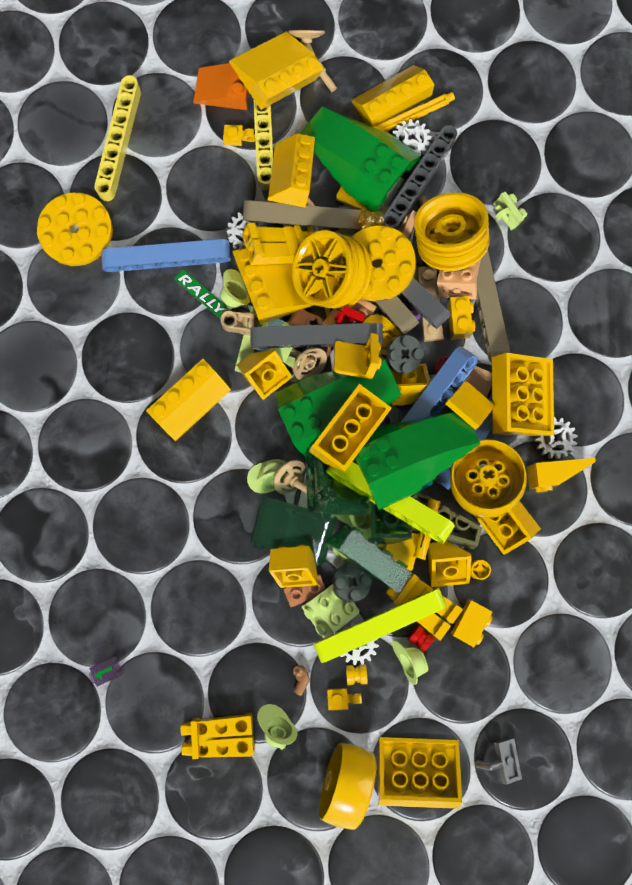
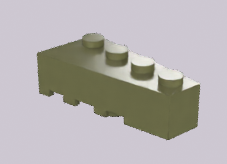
(465, 531)

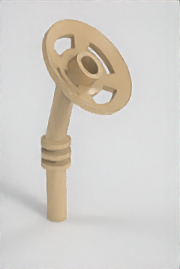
(306, 38)
(308, 362)
(290, 478)

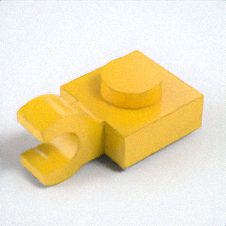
(235, 135)
(339, 699)

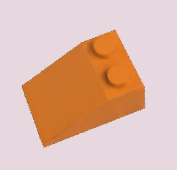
(221, 88)

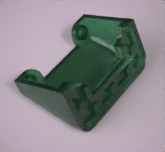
(328, 495)
(292, 525)

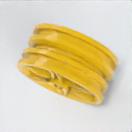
(452, 231)
(323, 274)

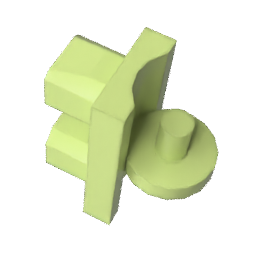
(508, 211)

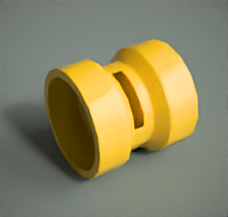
(482, 571)
(356, 674)

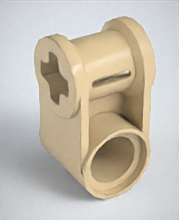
(240, 323)

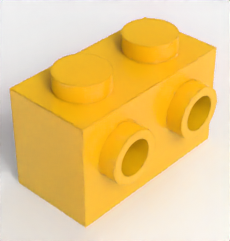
(460, 321)
(472, 623)

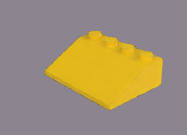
(276, 69)
(269, 288)
(522, 395)
(419, 773)

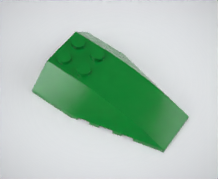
(359, 156)
(315, 400)
(411, 454)

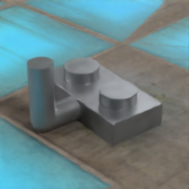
(506, 761)

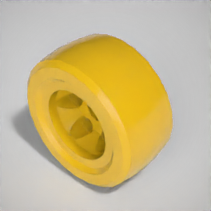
(508, 495)
(347, 786)

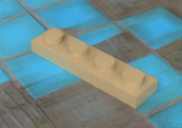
(428, 279)

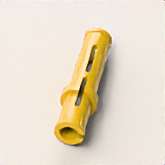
(424, 540)

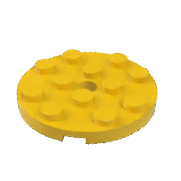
(59, 218)
(397, 260)

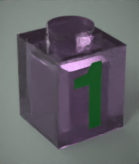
(105, 671)

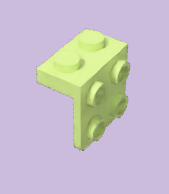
(329, 612)

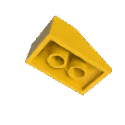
(549, 474)

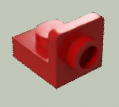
(351, 315)

